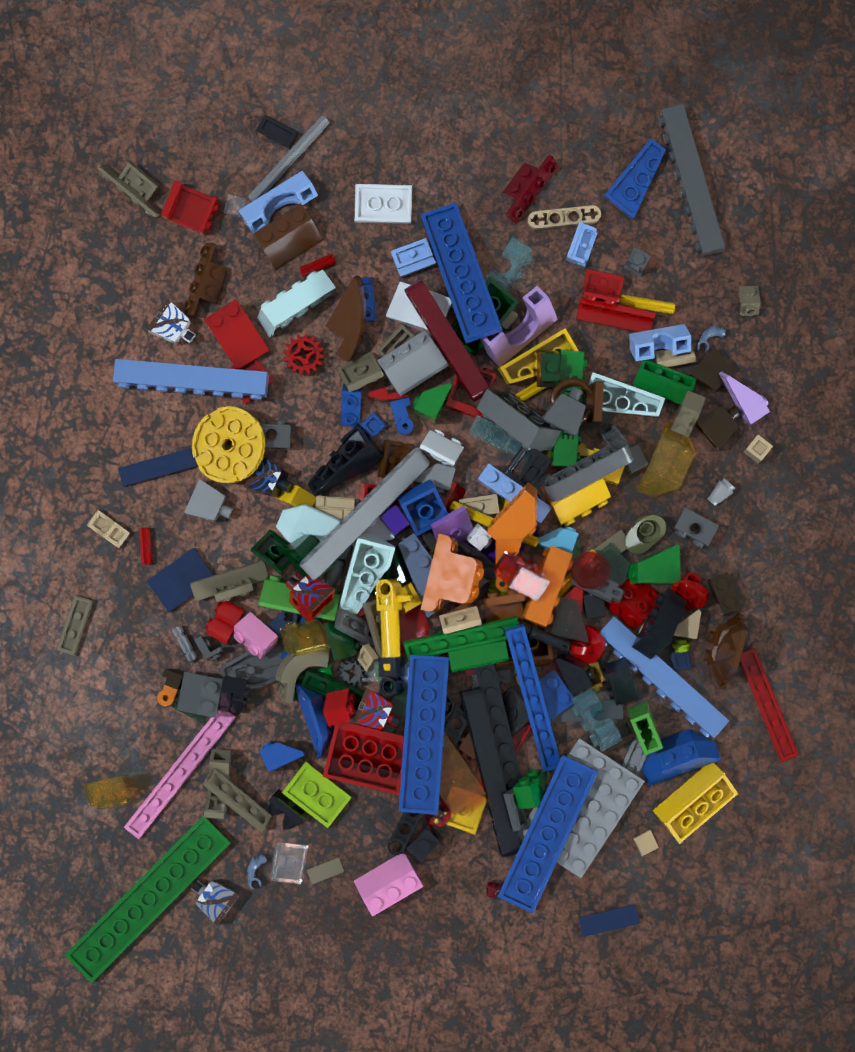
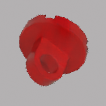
(692, 591)
(590, 651)

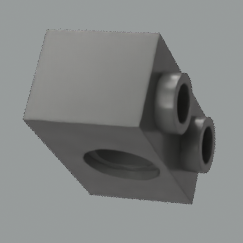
(283, 437)
(706, 527)

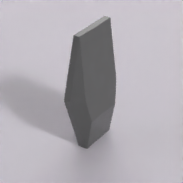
(255, 670)

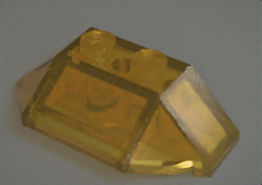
(667, 464)

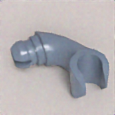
(711, 332)
(253, 865)

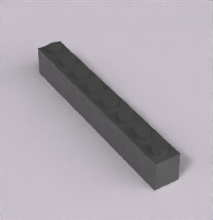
(691, 180)

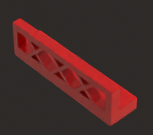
(614, 315)

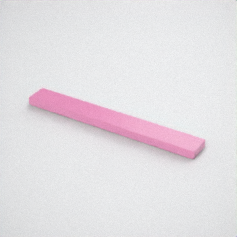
(179, 773)

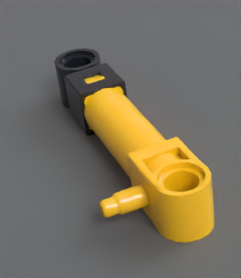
(390, 663)

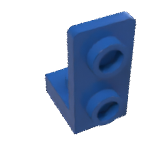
(370, 300)
(350, 407)

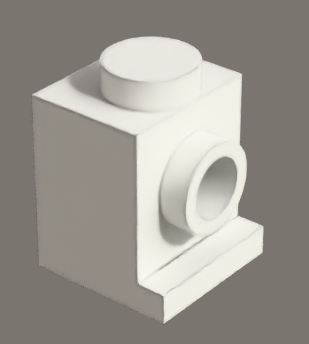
(479, 537)

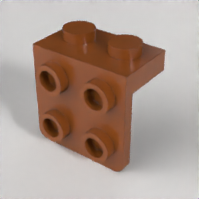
(503, 605)

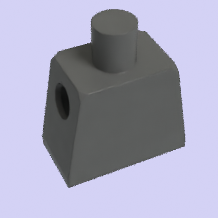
(566, 412)

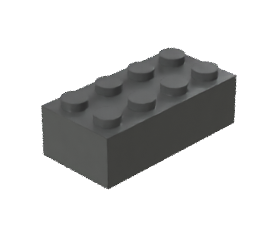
(518, 420)

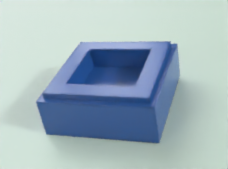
(373, 425)

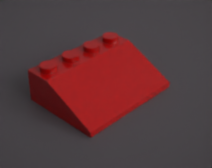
(365, 757)

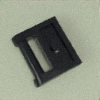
(531, 470)

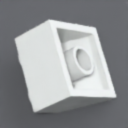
(441, 449)

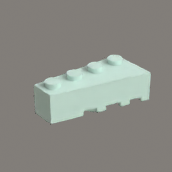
(294, 302)
(626, 398)

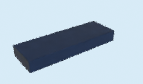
(609, 920)

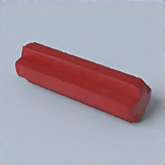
(317, 265)
(145, 546)

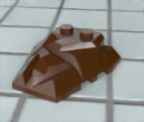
(725, 650)

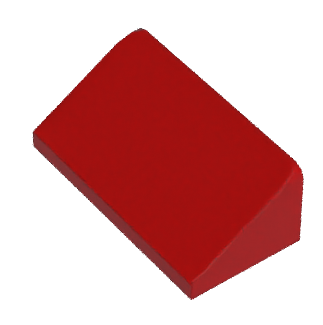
(455, 494)

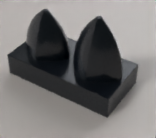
(293, 813)

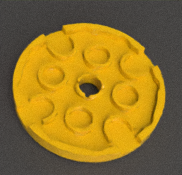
(210, 440)

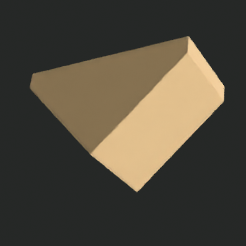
(689, 626)

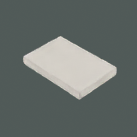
(383, 203)

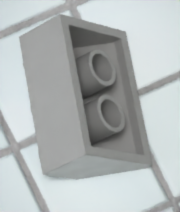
(412, 363)

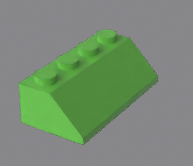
(277, 595)

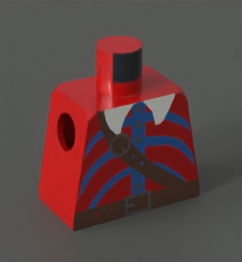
(309, 596)
(375, 712)

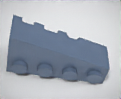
(418, 564)

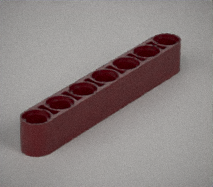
(447, 340)

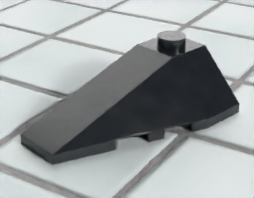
(352, 458)

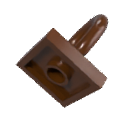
(593, 397)

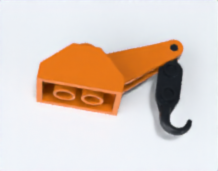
(508, 529)

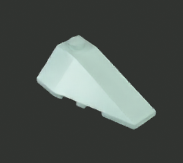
(367, 565)

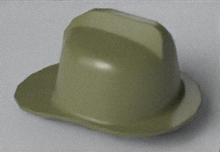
(645, 533)

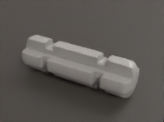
(185, 643)

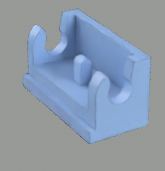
(582, 244)

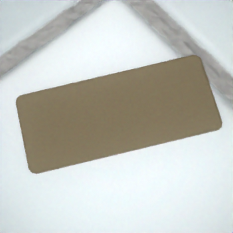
(325, 870)

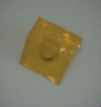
(304, 637)
(108, 791)

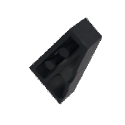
(660, 624)

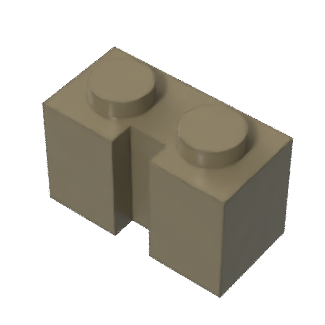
(688, 413)

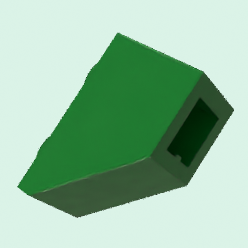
(530, 789)

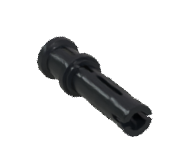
(534, 632)

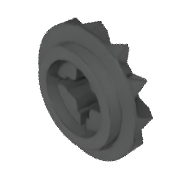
(347, 664)

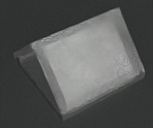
(288, 862)

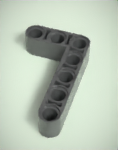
(591, 468)

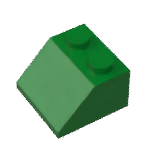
(431, 402)

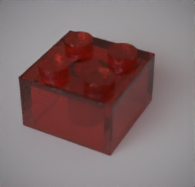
(521, 575)

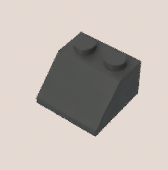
(200, 694)

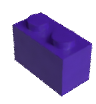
(394, 520)

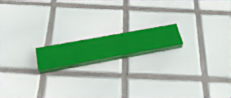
(461, 639)

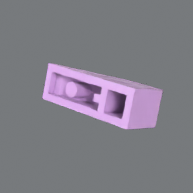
(748, 402)

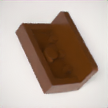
(393, 454)

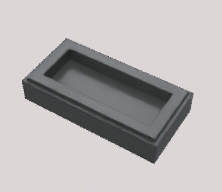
(516, 815)

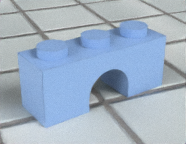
(673, 338)

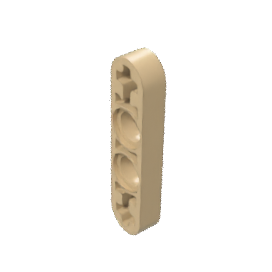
(564, 220)

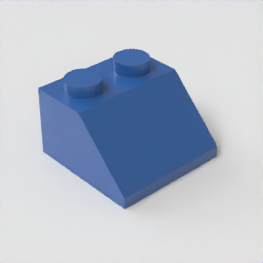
(422, 506)
(279, 754)

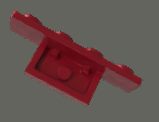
(527, 185)

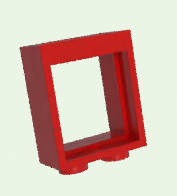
(464, 408)

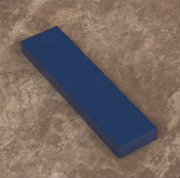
(157, 467)

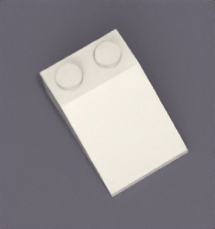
(404, 312)

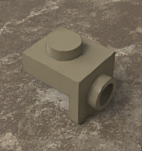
(749, 300)

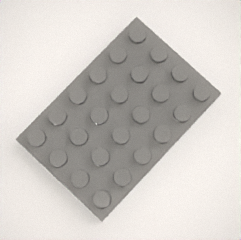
(601, 811)

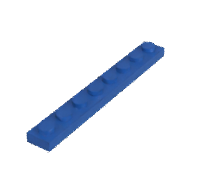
(533, 697)

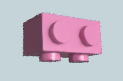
(255, 635)

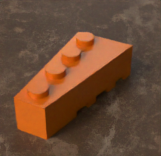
(555, 566)

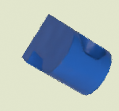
(402, 421)

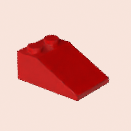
(236, 335)

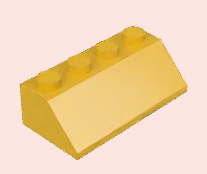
(695, 802)

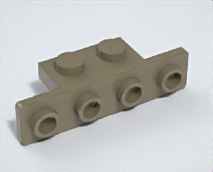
(135, 184)
(230, 583)

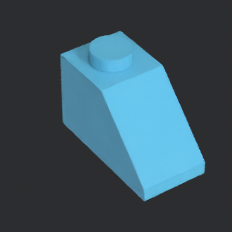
(560, 538)

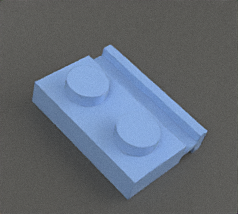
(413, 257)

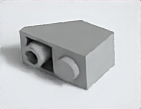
(440, 476)

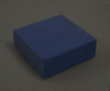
(680, 661)

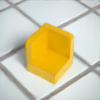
(406, 606)

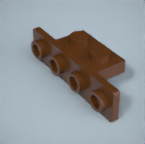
(207, 281)

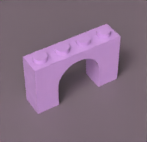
(538, 318)

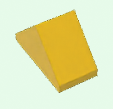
(297, 497)

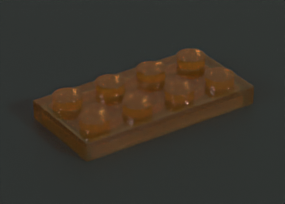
(457, 781)

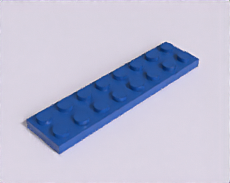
(461, 273)
(424, 734)
(547, 833)

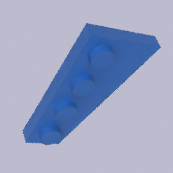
(634, 181)

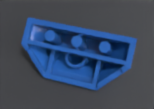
(312, 707)
(679, 755)

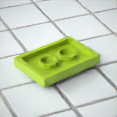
(316, 794)

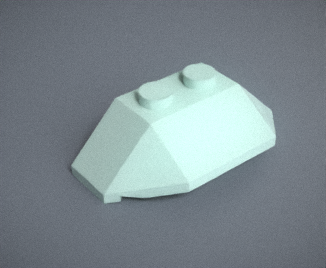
(307, 520)

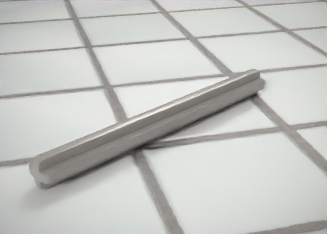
(289, 158)

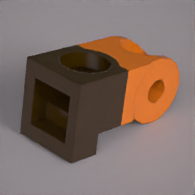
(171, 687)

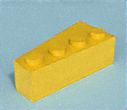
(525, 365)

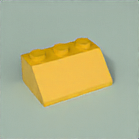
(580, 502)

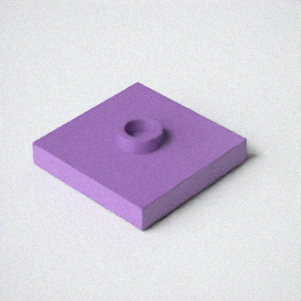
(455, 524)

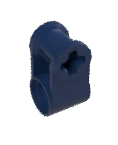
(280, 621)

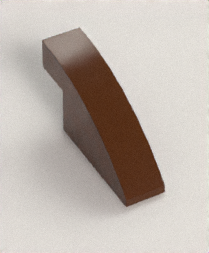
(349, 319)

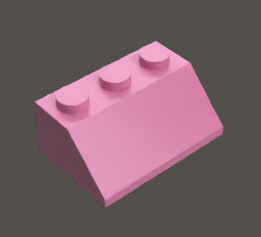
(388, 883)

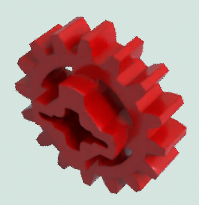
(295, 356)

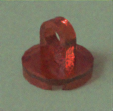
(590, 570)

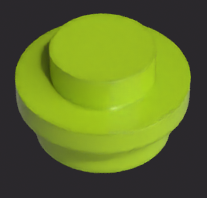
(681, 645)

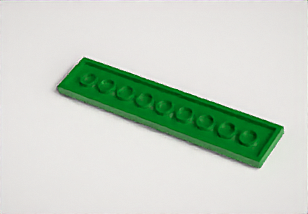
(147, 899)

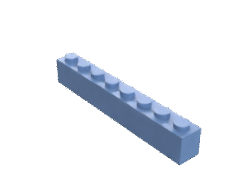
(191, 378)
(665, 679)

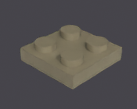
(360, 372)

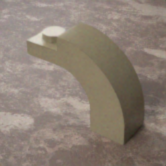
(293, 666)
(221, 762)

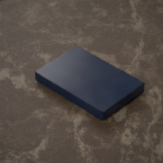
(174, 581)

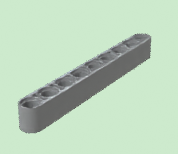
(364, 514)

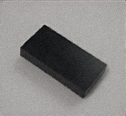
(277, 132)

